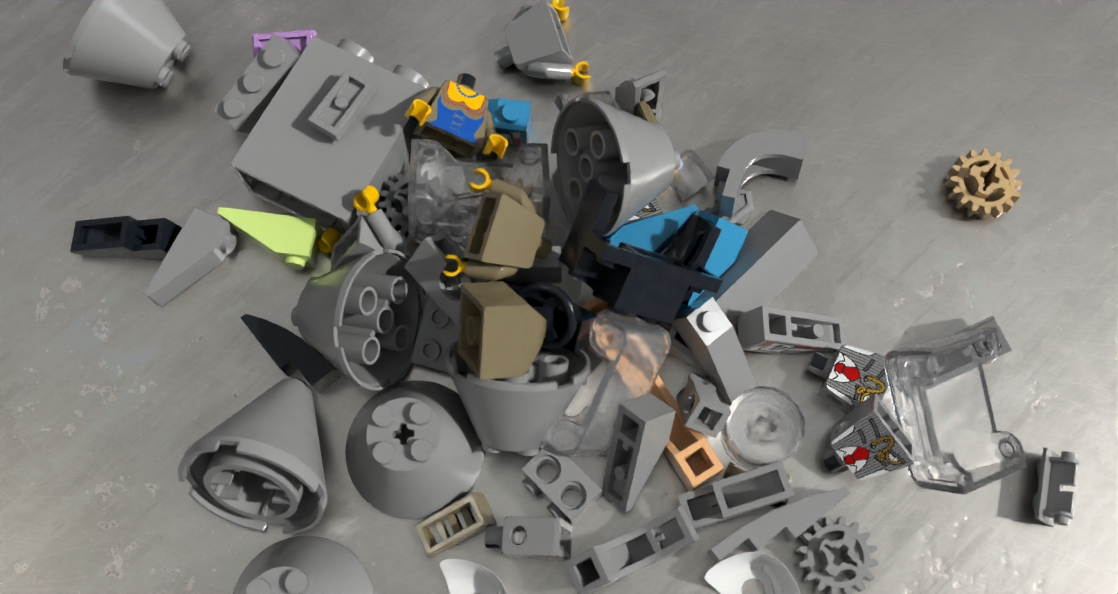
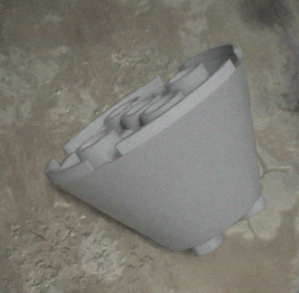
(127, 43)
(615, 150)
(363, 317)
(519, 410)
(413, 450)
(304, 567)

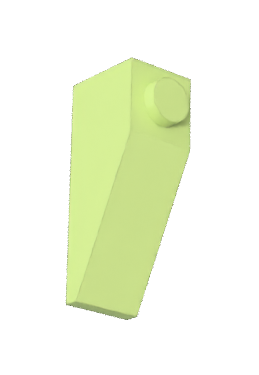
(285, 237)

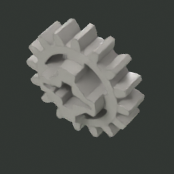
(845, 543)

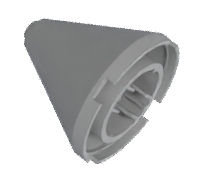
(262, 463)

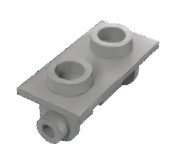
(1051, 502)

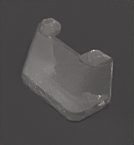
(436, 179)
(636, 359)
(948, 412)

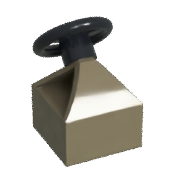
(503, 332)

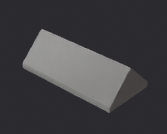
(767, 263)

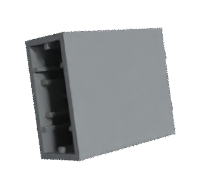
(312, 172)

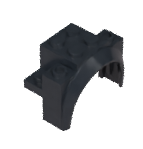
(634, 277)

